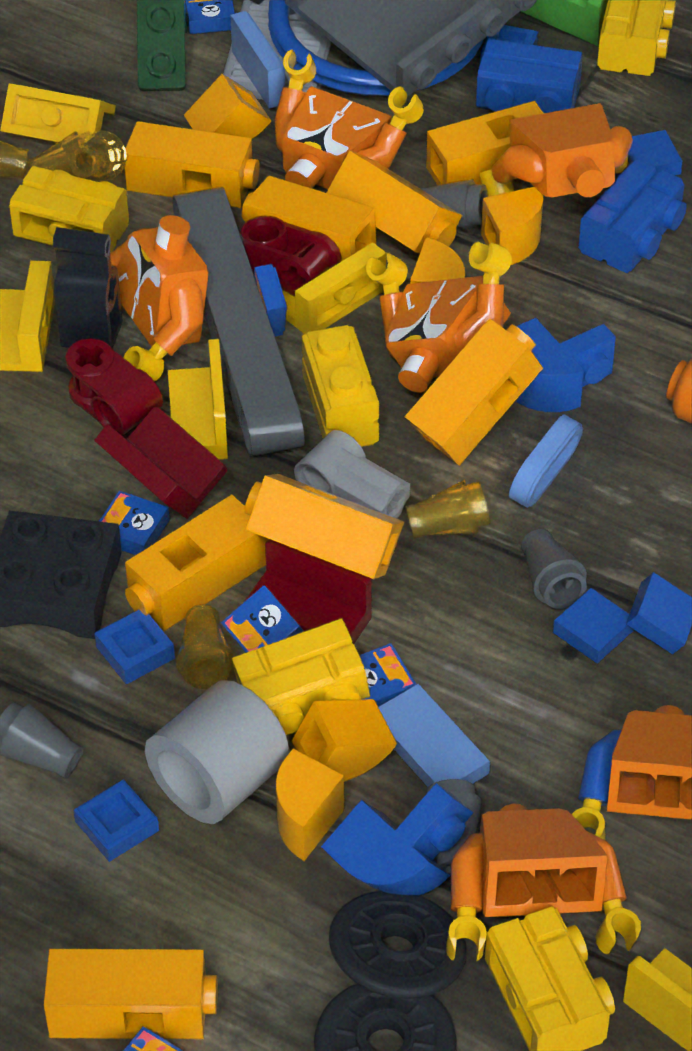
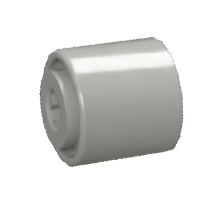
(217, 751)

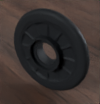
(365, 959)
(360, 1012)

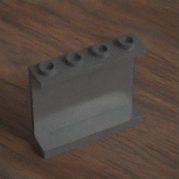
(407, 39)

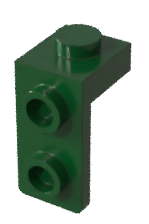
(161, 45)

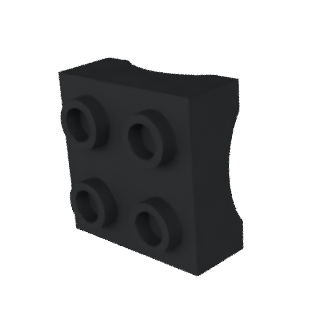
(56, 571)

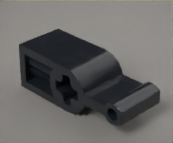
(86, 288)

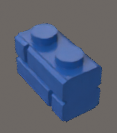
(527, 73)
(632, 216)

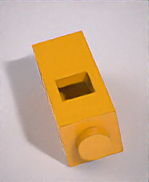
(472, 145)
(184, 160)
(399, 205)
(342, 220)
(475, 390)
(322, 525)
(194, 563)
(128, 989)

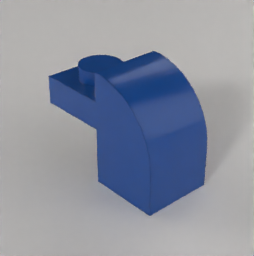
(566, 366)
(402, 856)

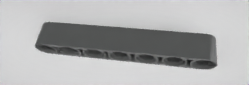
(239, 320)

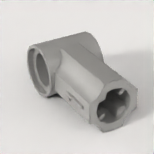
(342, 470)

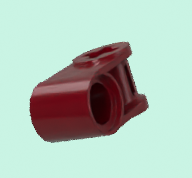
(293, 250)
(109, 385)

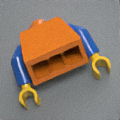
(639, 769)

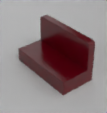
(165, 460)
(316, 589)

